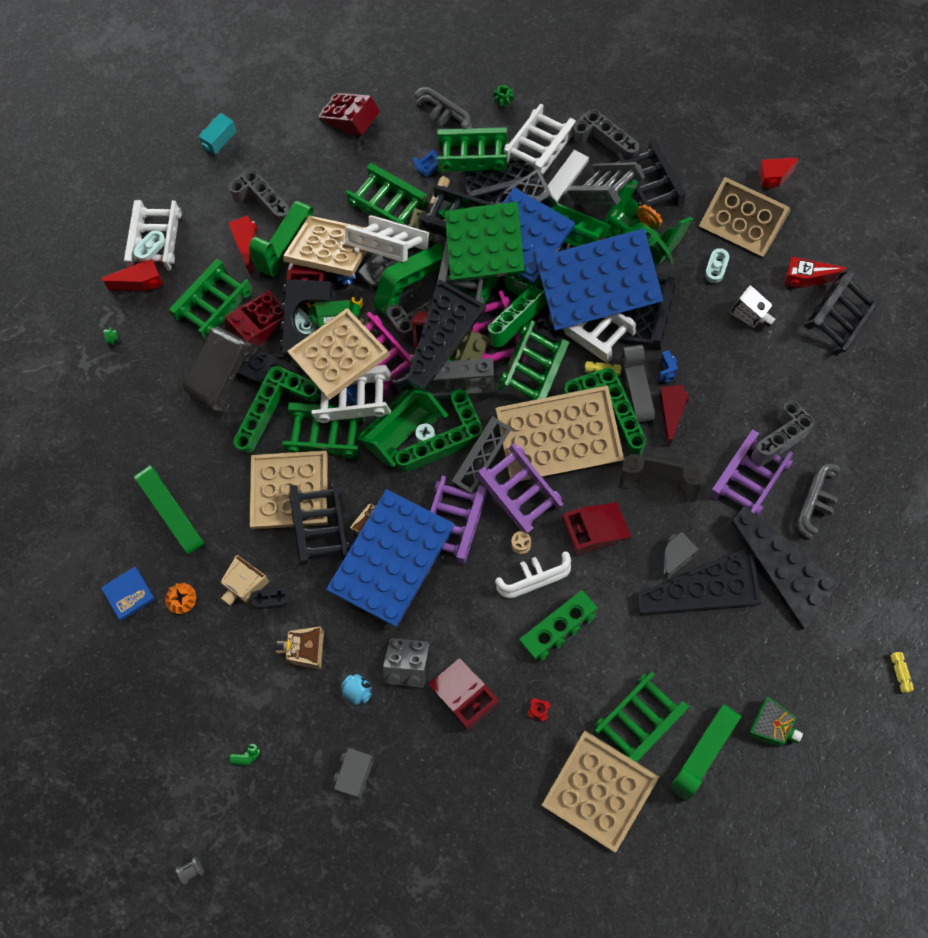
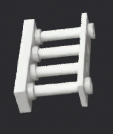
(548, 153)
(138, 227)
(389, 240)
(590, 341)
(378, 375)

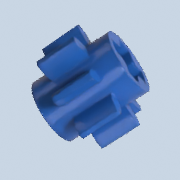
(351, 395)

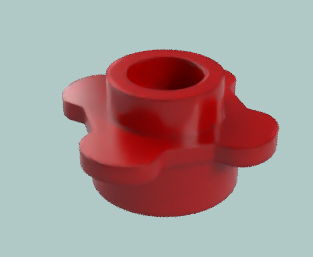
(544, 705)

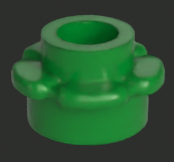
(110, 336)

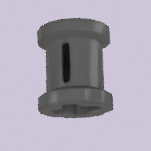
(189, 870)

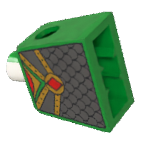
(774, 724)

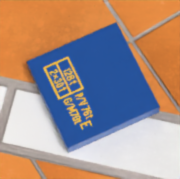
(128, 593)

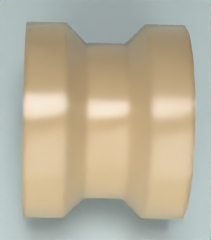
(521, 538)

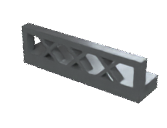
(477, 448)

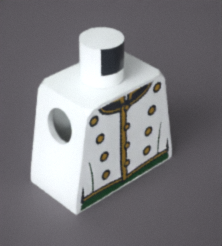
(752, 308)

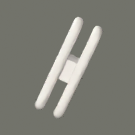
(537, 581)

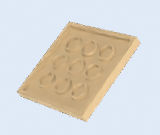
(323, 247)
(338, 353)
(270, 487)
(600, 791)

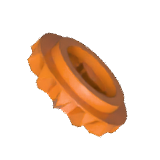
(649, 216)
(187, 602)

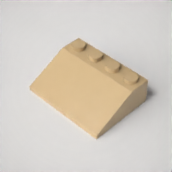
(744, 217)

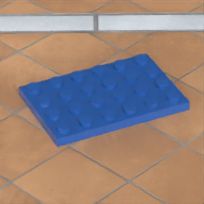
(599, 279)
(390, 558)

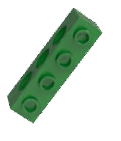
(580, 603)

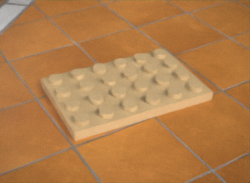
(562, 432)

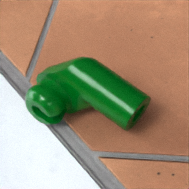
(247, 758)

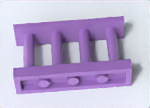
(732, 473)
(500, 491)
(472, 515)

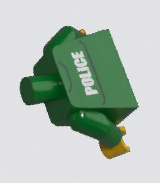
(323, 312)

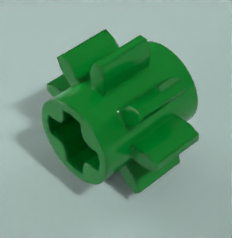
(503, 95)

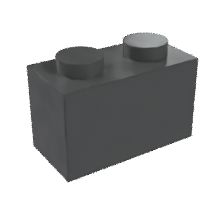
(353, 773)

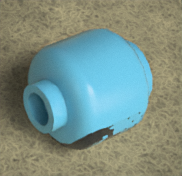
(356, 689)

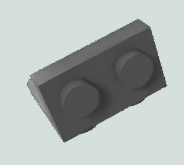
(374, 267)
(406, 662)

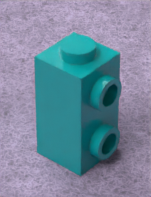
(217, 133)

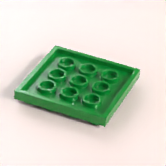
(484, 242)

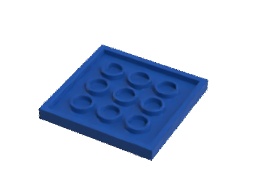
(541, 231)

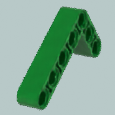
(270, 255)
(404, 274)
(527, 305)
(620, 402)
(270, 403)
(446, 438)
(169, 509)
(704, 753)

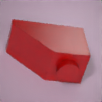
(776, 171)

